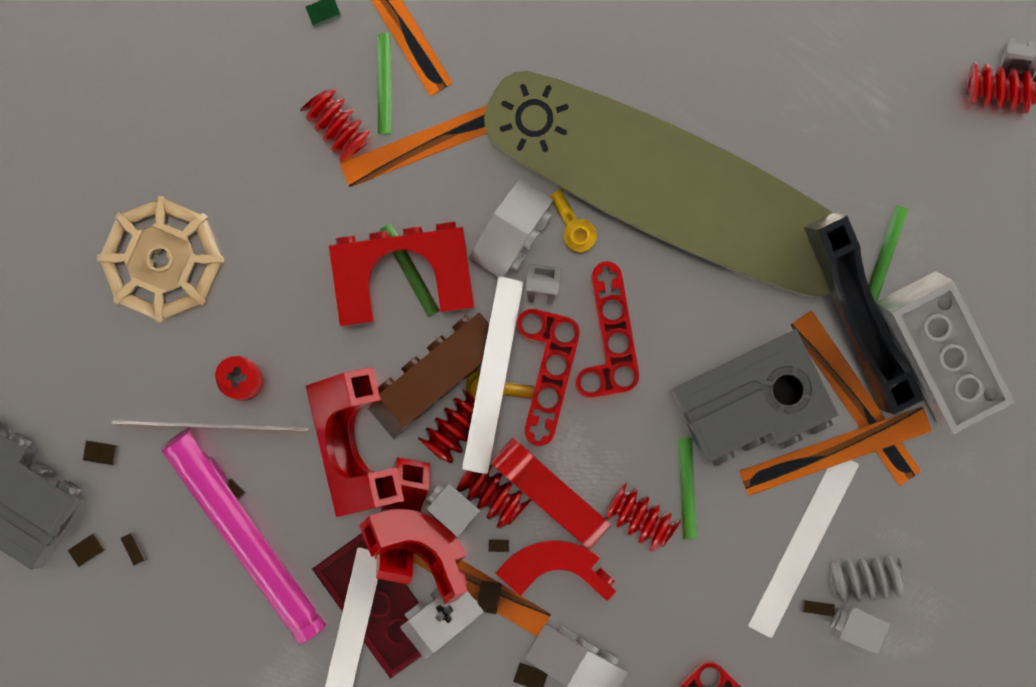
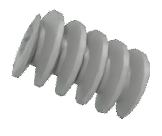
(867, 578)

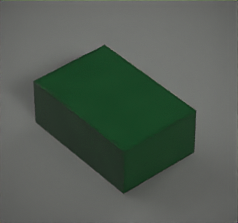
(322, 11)

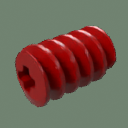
(1001, 87)
(336, 123)
(232, 367)
(452, 430)
(493, 496)
(641, 518)

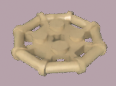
(169, 276)

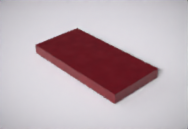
(388, 610)

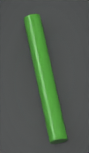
(384, 83)
(887, 251)
(413, 276)
(687, 488)

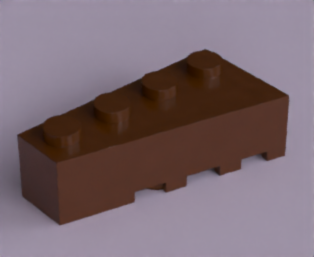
(432, 376)

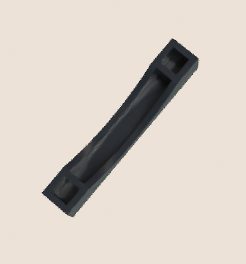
(843, 270)

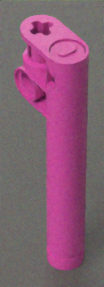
(212, 493)

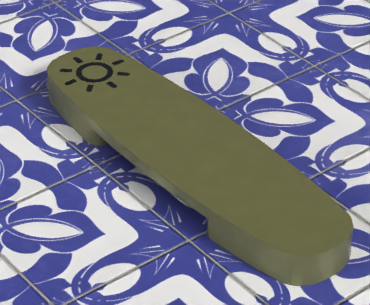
(659, 180)

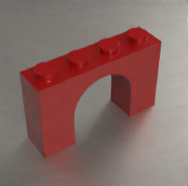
(354, 262)
(334, 410)

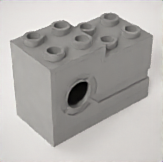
(945, 351)

